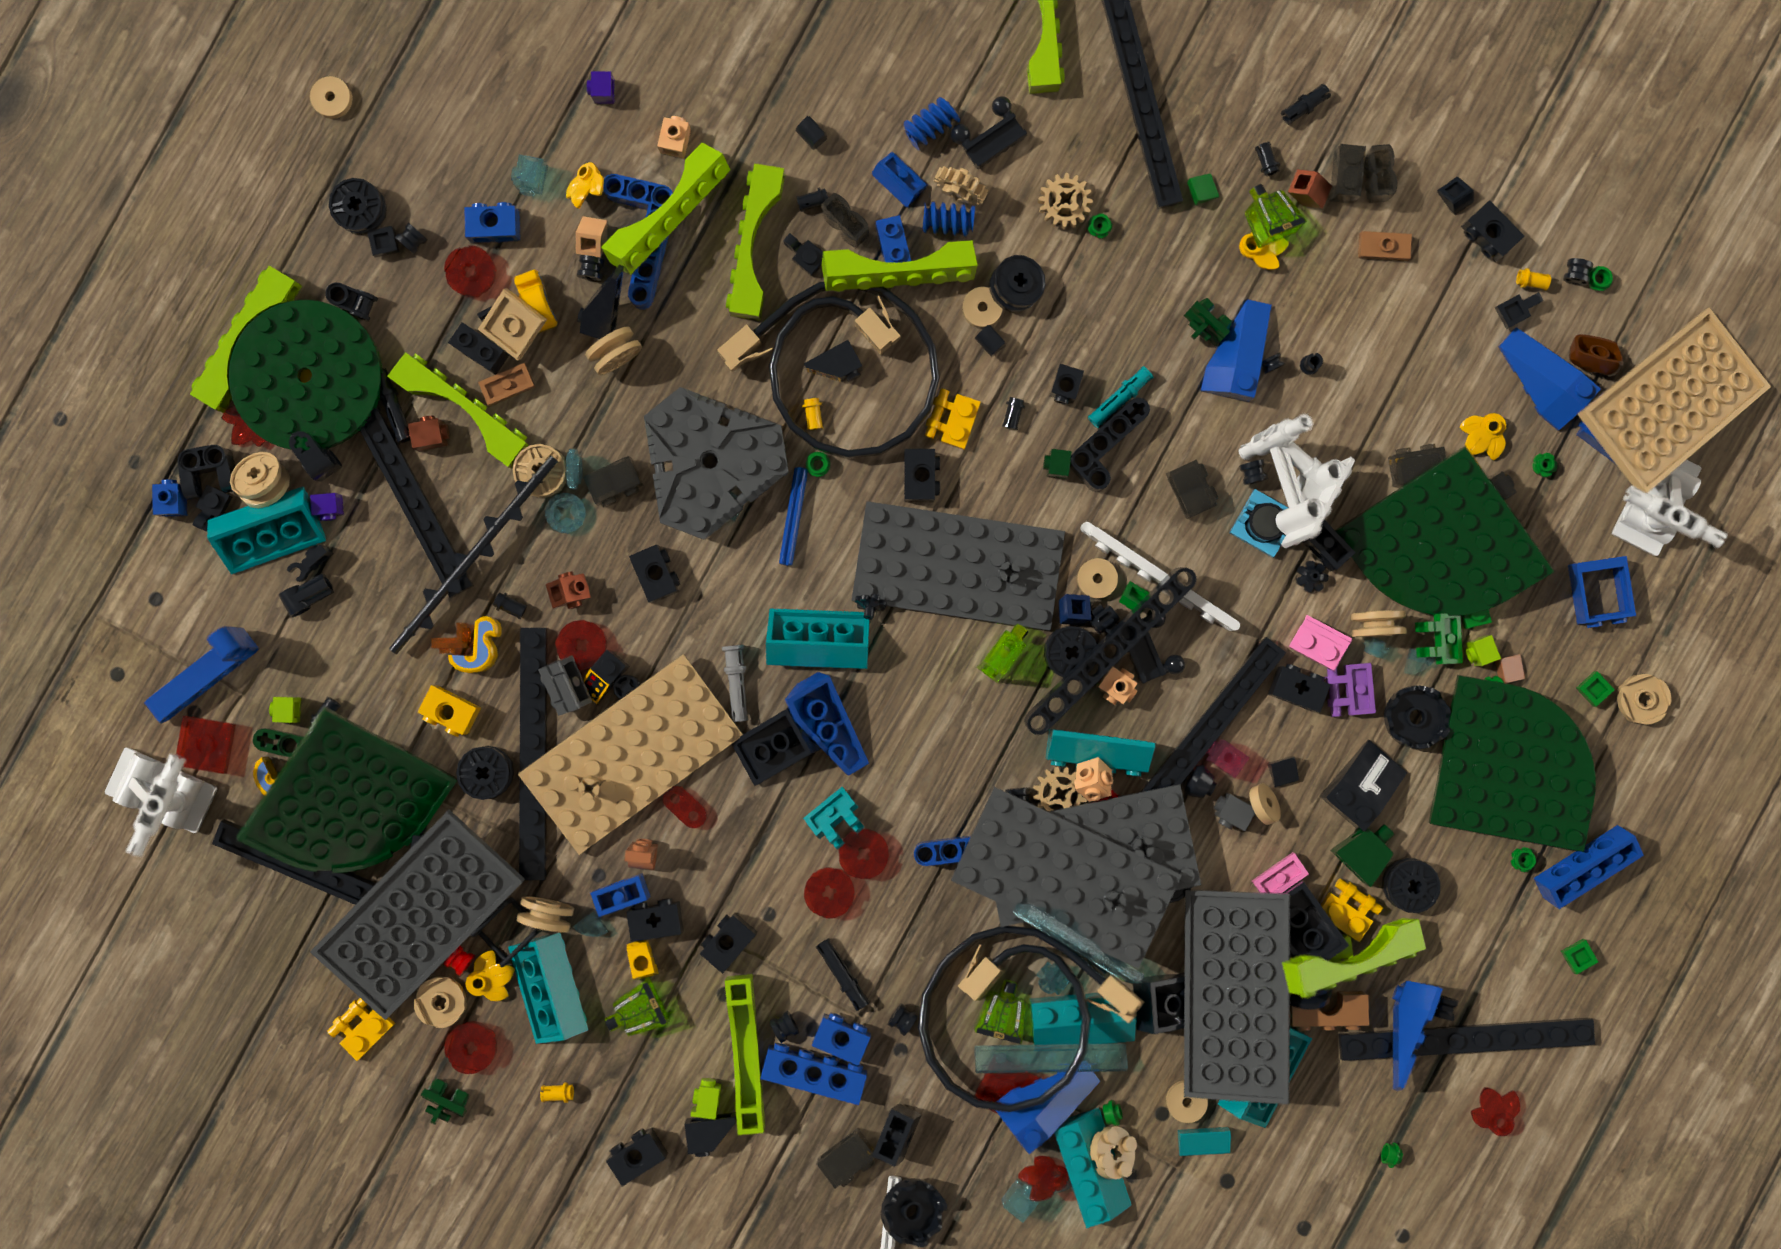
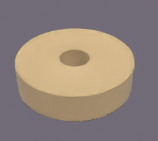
(339, 105)
(973, 315)
(1105, 570)
(1265, 804)
(1183, 1113)

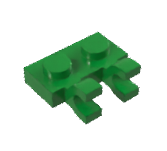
(1447, 639)

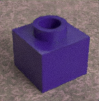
(601, 87)
(327, 506)

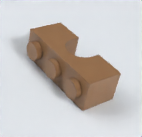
(1349, 1011)

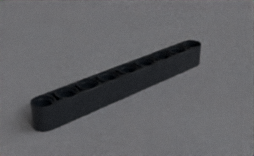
(1122, 646)

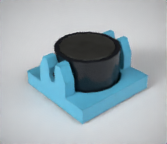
(1260, 523)

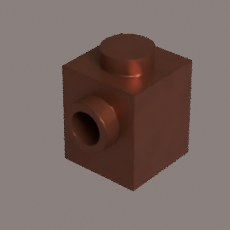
(1310, 188)
(428, 433)

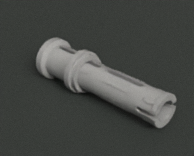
(735, 669)

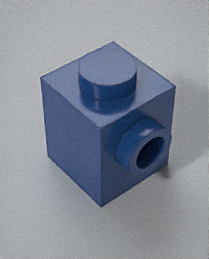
(168, 499)

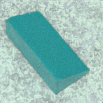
(1204, 1141)

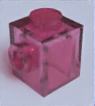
(1227, 758)

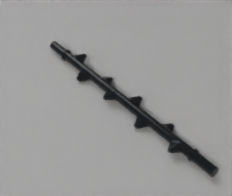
(464, 562)

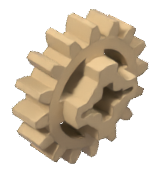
(960, 185)
(1058, 192)
(1051, 779)

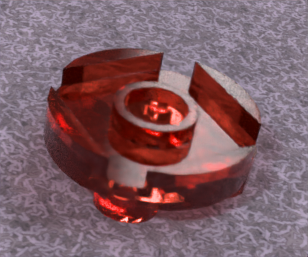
(467, 257)
(581, 630)
(860, 867)
(823, 905)
(458, 1055)

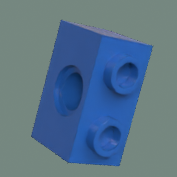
(505, 230)
(892, 240)
(620, 895)
(852, 1049)

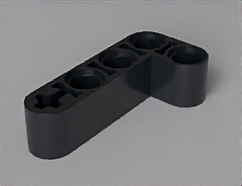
(1112, 439)

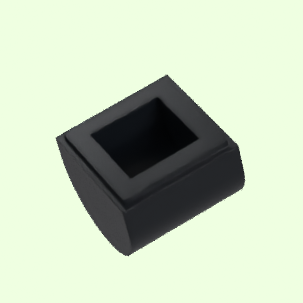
(811, 133)
(990, 340)

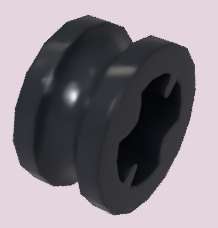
(1272, 363)

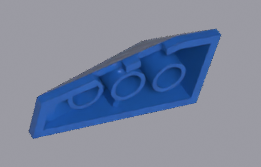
(1238, 359)
(1551, 382)
(823, 717)
(1412, 1010)
(1038, 1123)

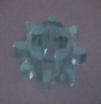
(1052, 979)

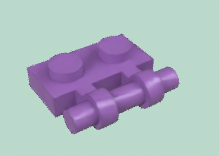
(1358, 690)

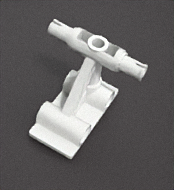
(1308, 494)
(1656, 516)
(160, 793)

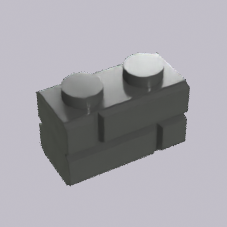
(565, 685)

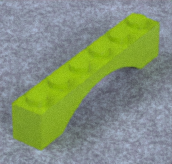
(1043, 67)
(765, 191)
(634, 243)
(851, 271)
(419, 380)
(213, 384)
(1394, 941)
(746, 1055)

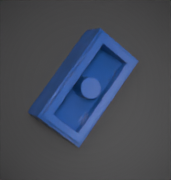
(899, 179)

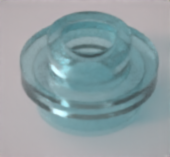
(1376, 647)

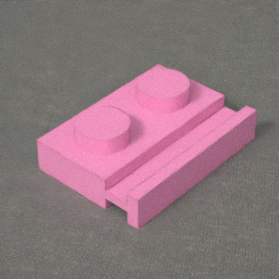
(1320, 643)

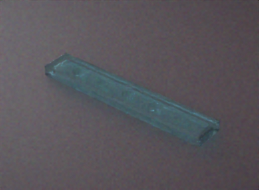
(1077, 943)
(1048, 1058)

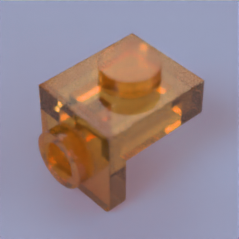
(448, 645)

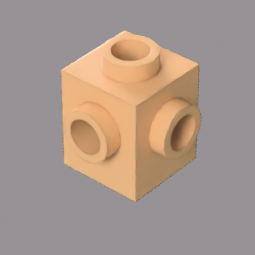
(1108, 686)
(1093, 779)

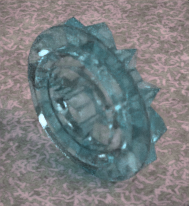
(574, 468)
(554, 515)

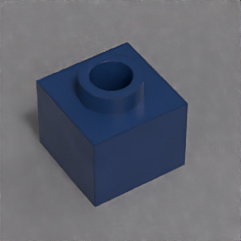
(1079, 605)

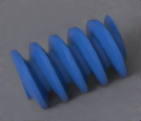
(930, 121)
(948, 218)

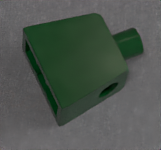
(1365, 853)

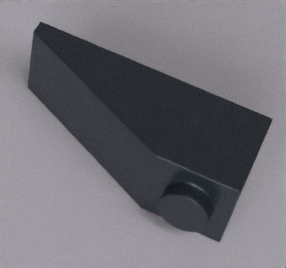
(601, 311)

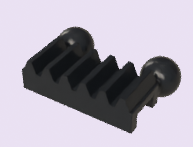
(995, 139)
(1145, 657)

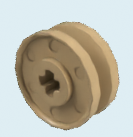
(613, 350)
(533, 457)
(260, 480)
(1378, 623)
(545, 914)

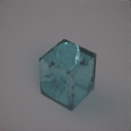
(529, 175)
(1018, 1200)

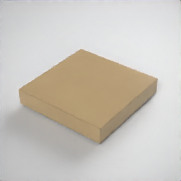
(512, 324)

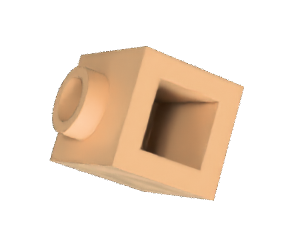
(674, 136)
(591, 236)

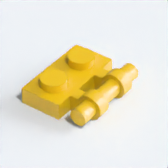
(960, 420)
(1345, 917)
(365, 1034)

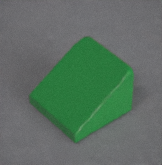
(1202, 188)

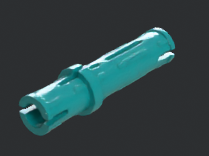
(1120, 397)

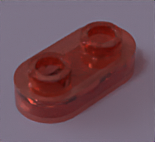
(685, 806)

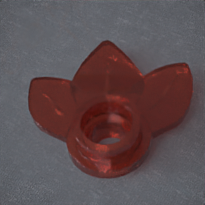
(241, 432)
(1494, 1108)
(1041, 1178)

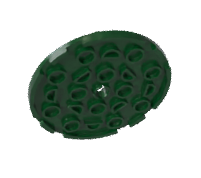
(269, 366)

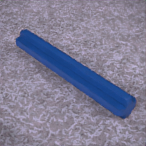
(793, 516)

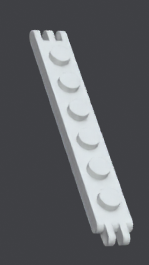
(1149, 571)

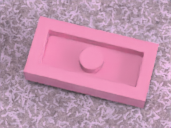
(1281, 875)

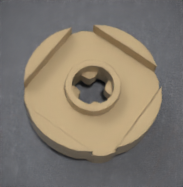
(1629, 696)
(426, 996)
(1100, 1151)

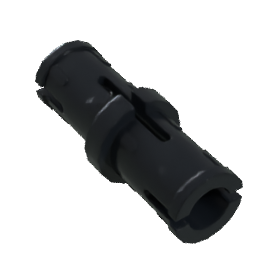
(1305, 104)

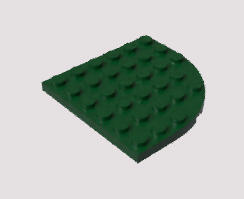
(1446, 542)
(1514, 767)
(345, 800)

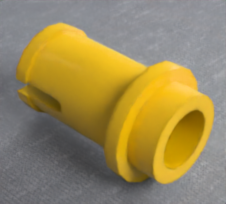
(1533, 279)
(813, 413)
(557, 1093)

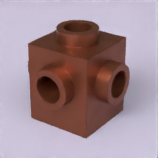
(568, 590)

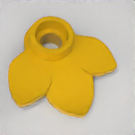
(586, 182)
(1265, 256)
(1482, 438)
(492, 976)

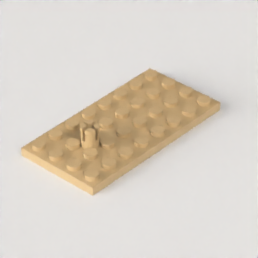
(1674, 401)
(630, 754)

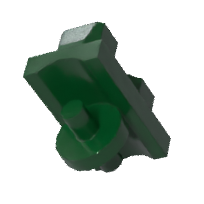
(1205, 323)
(434, 1095)

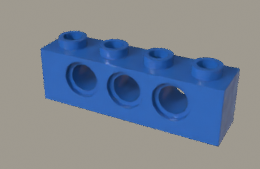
(1589, 868)
(823, 1085)

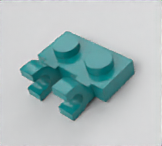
(831, 813)

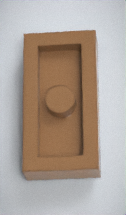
(1385, 245)
(506, 384)

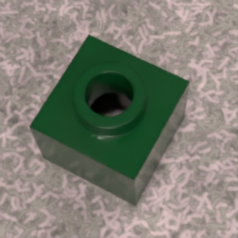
(1057, 463)

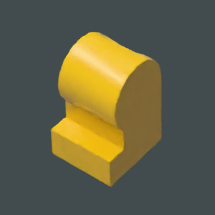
(641, 960)

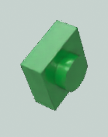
(1133, 595)
(1476, 619)
(1595, 688)
(1579, 956)

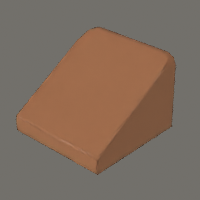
(1510, 668)

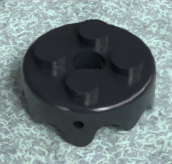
(1434, 720)
(927, 1218)

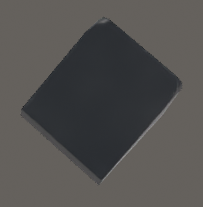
(1456, 195)
(1283, 771)

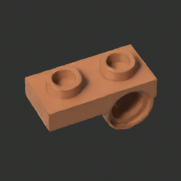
(641, 854)

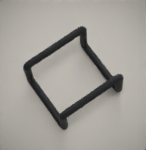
(478, 932)

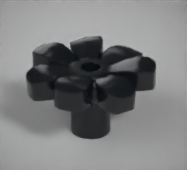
(1308, 579)
(870, 605)

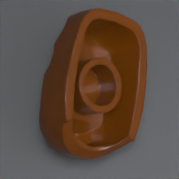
(1596, 354)

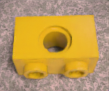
(464, 710)

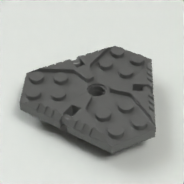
(686, 432)

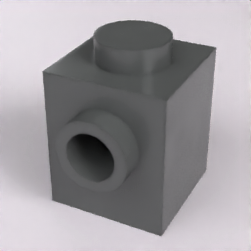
(1233, 812)

